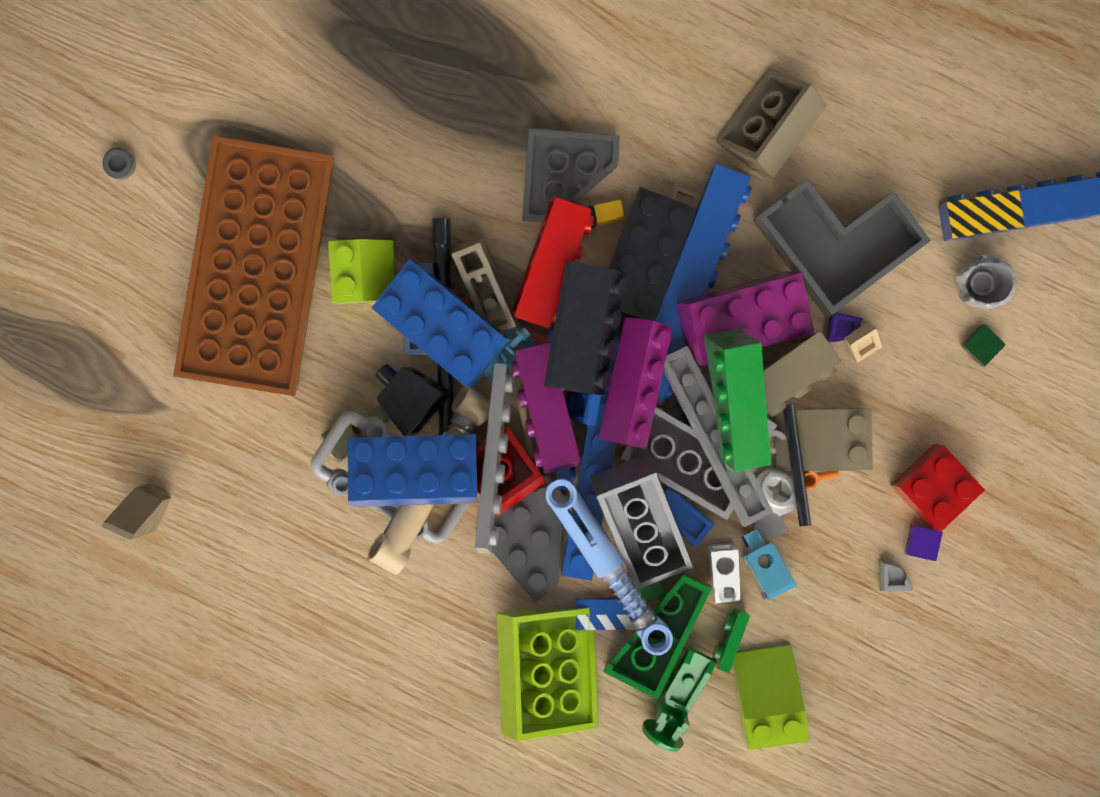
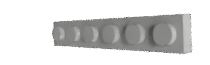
(701, 413)
(492, 470)

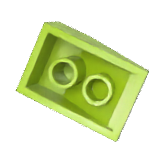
(769, 697)

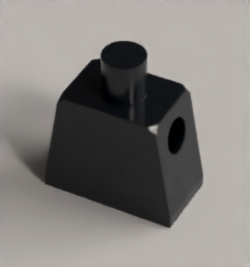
(409, 398)

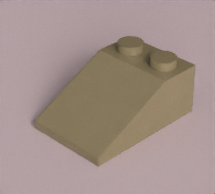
(828, 440)

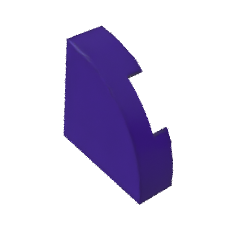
(841, 326)

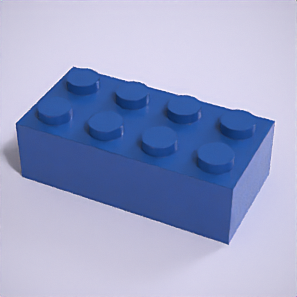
(440, 323)
(412, 470)

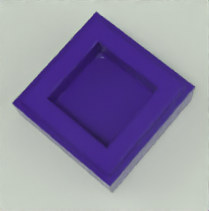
(923, 543)

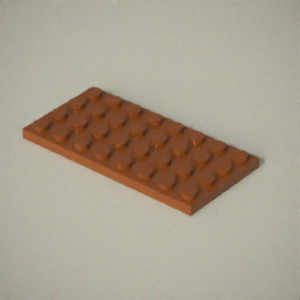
(254, 266)

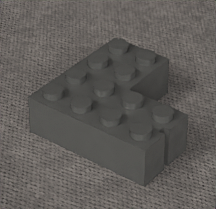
(835, 258)

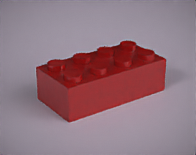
(555, 244)

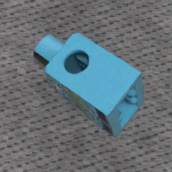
(770, 580)

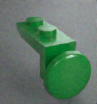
(678, 700)

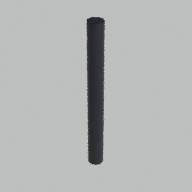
(796, 465)

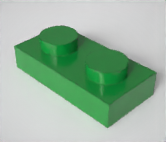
(725, 652)

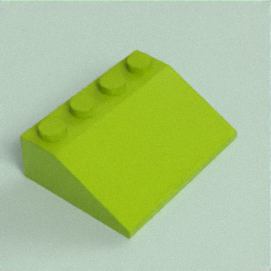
(546, 673)

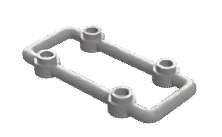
(338, 478)

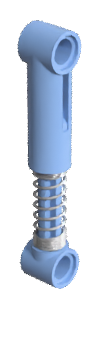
(607, 563)

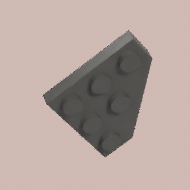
(565, 166)
(531, 541)

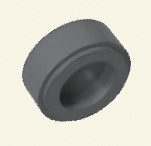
(119, 163)

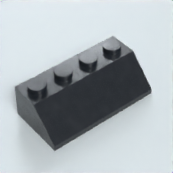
(585, 328)

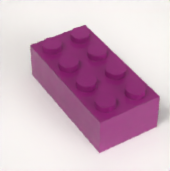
(765, 308)

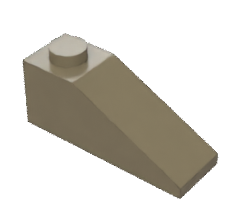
(483, 282)
(138, 512)

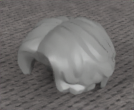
(986, 282)

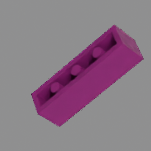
(635, 382)
(547, 410)

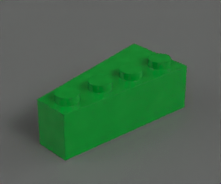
(739, 398)
(679, 612)

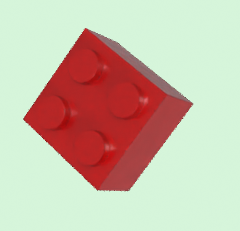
(520, 473)
(937, 487)

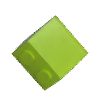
(360, 269)

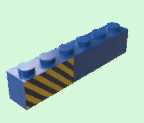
(1020, 207)

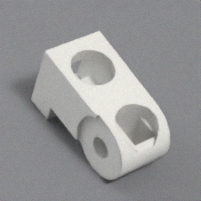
(724, 572)

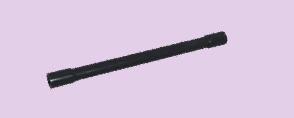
(441, 243)

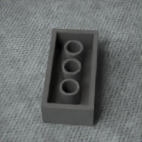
(641, 521)

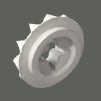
(786, 501)

